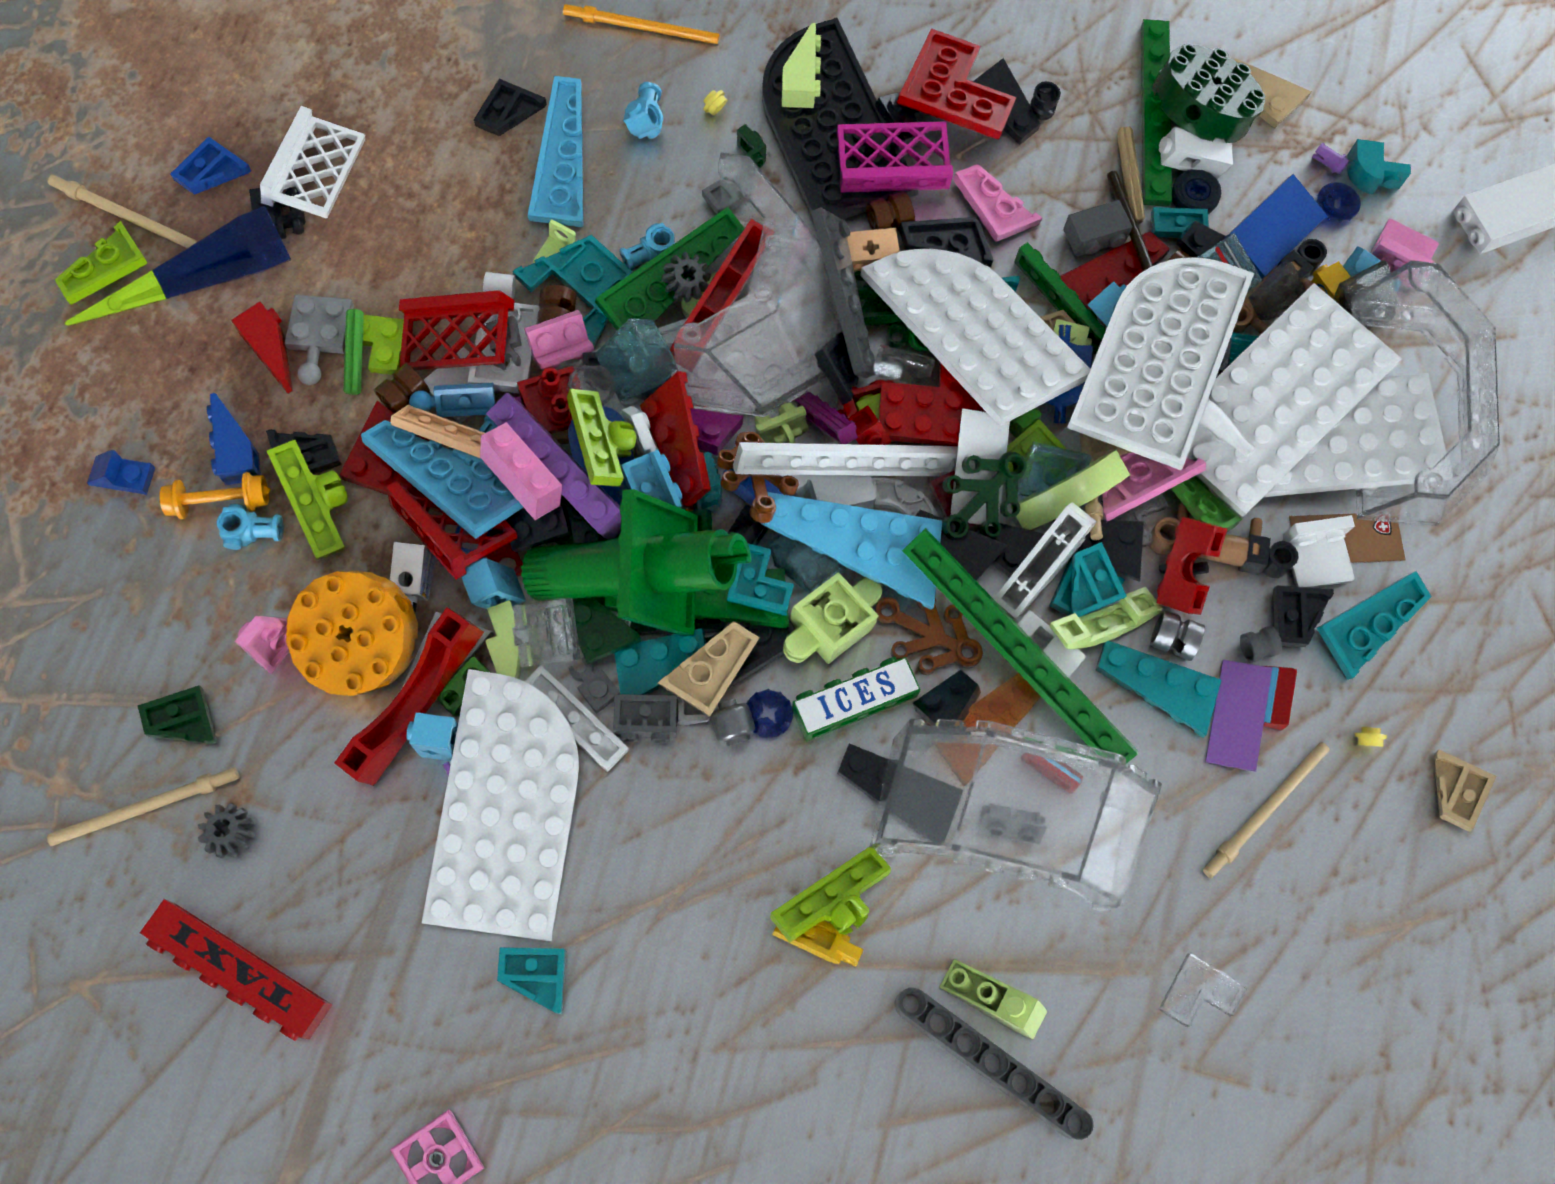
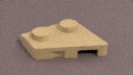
(1460, 790)

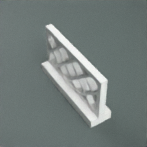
(288, 160)

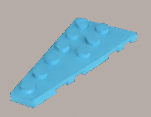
(448, 478)
(860, 540)

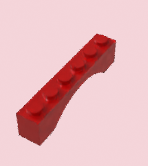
(377, 744)

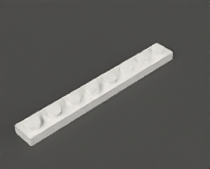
(844, 459)

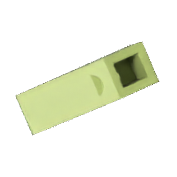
(799, 72)
(994, 999)

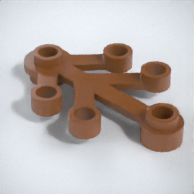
(763, 506)
(932, 636)

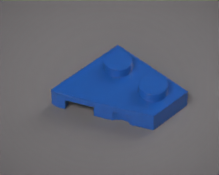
(209, 167)

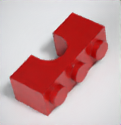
(1179, 587)

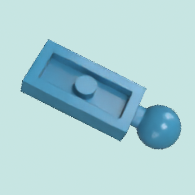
(456, 399)

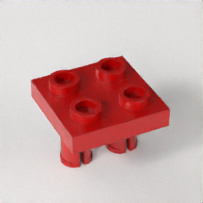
(547, 398)

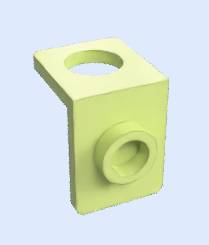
(555, 240)

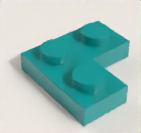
(1174, 221)
(756, 590)

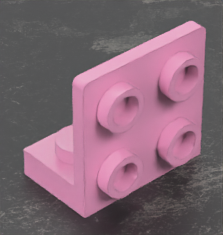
(1402, 244)

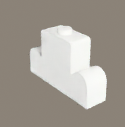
(840, 489)
(1045, 560)

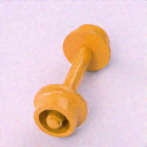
(176, 501)

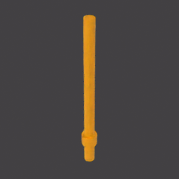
(591, 14)

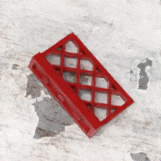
(458, 307)
(434, 537)

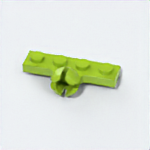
(600, 438)
(311, 498)
(833, 897)

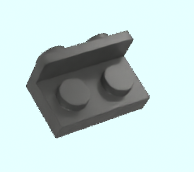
(645, 717)

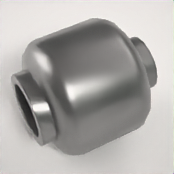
(732, 722)

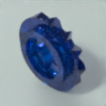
(1349, 204)
(783, 715)

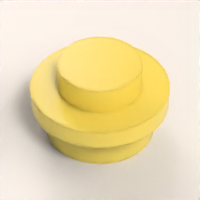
(714, 102)
(1370, 737)

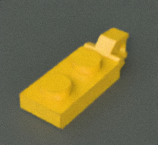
(826, 943)

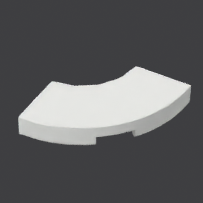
(900, 497)

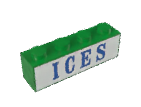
(855, 698)

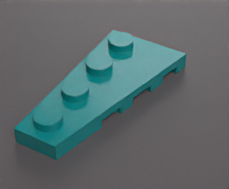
(1364, 628)
(1171, 687)

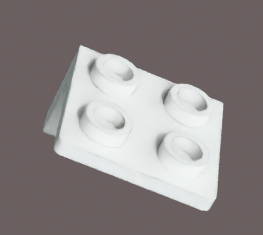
(1321, 552)

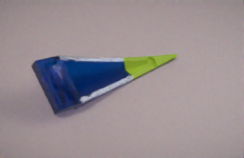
(230, 253)

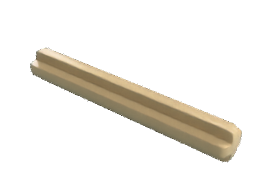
(1131, 172)

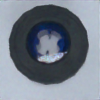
(1202, 183)

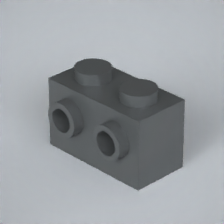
(1097, 228)

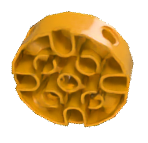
(323, 639)

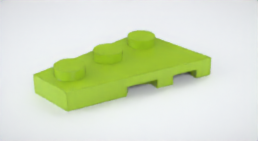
(106, 264)

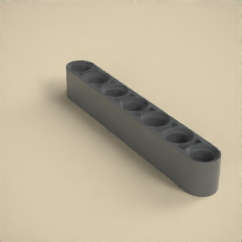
(1008, 1068)

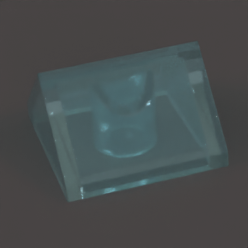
(1049, 466)

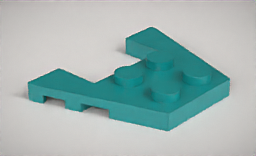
(586, 269)

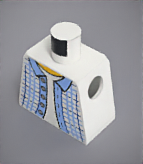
(416, 564)

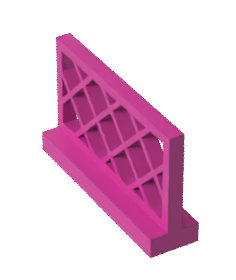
(901, 176)

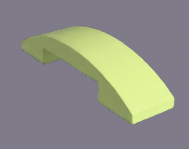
(1078, 488)
(1108, 622)

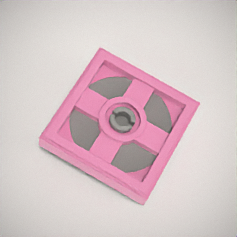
(438, 1153)

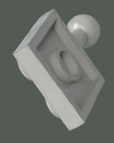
(316, 327)

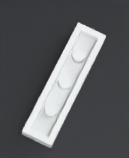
(586, 727)

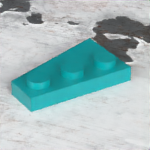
(651, 660)

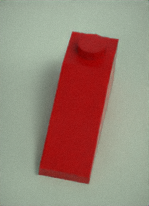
(264, 336)

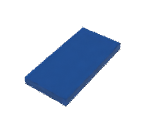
(1278, 224)

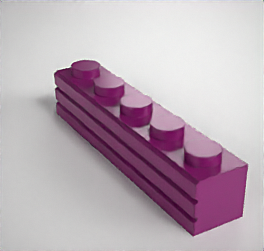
(827, 418)

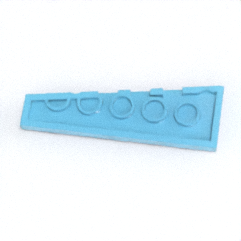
(559, 170)

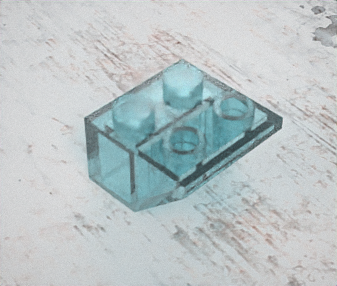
(636, 358)
(802, 563)

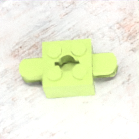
(832, 618)

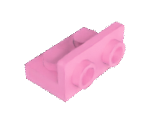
(558, 340)

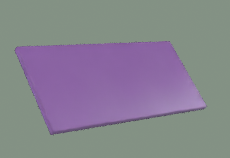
(1239, 715)

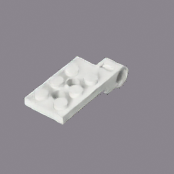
(526, 316)

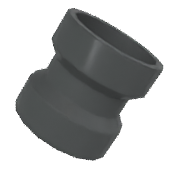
(1260, 644)

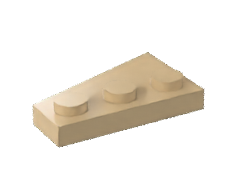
(1281, 95)
(710, 670)

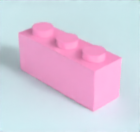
(520, 471)

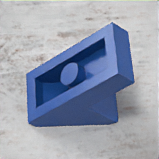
(120, 474)

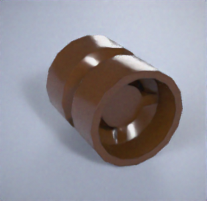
(890, 213)
(555, 301)
(397, 392)

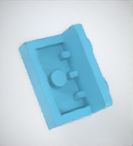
(651, 476)

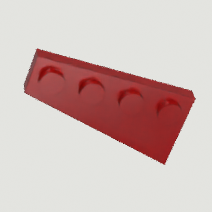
(1116, 265)
(678, 437)

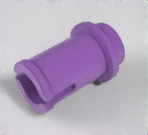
(1331, 158)

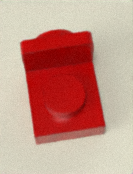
(869, 428)

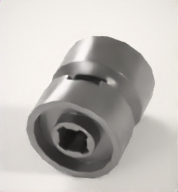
(1179, 636)

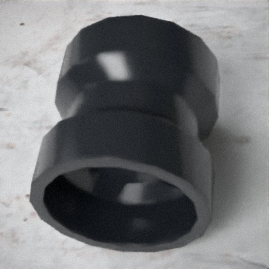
(1045, 100)

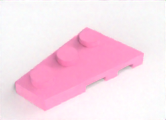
(994, 207)
(264, 641)

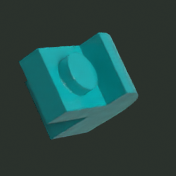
(1369, 170)

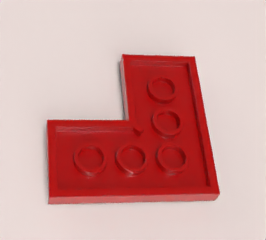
(941, 87)
(925, 412)

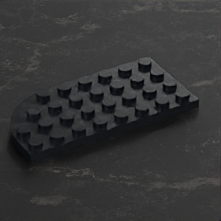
(810, 134)

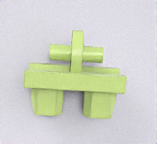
(784, 427)

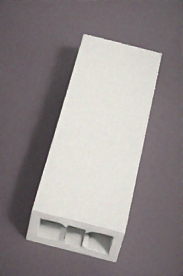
(1509, 210)

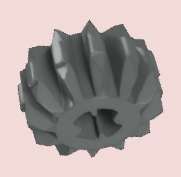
(687, 267)
(215, 836)

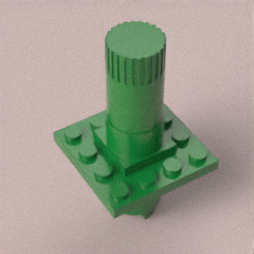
(648, 568)

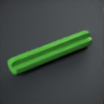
(353, 351)

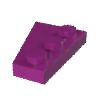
(715, 429)

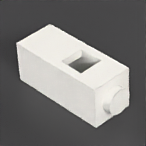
(1187, 152)
(1047, 640)

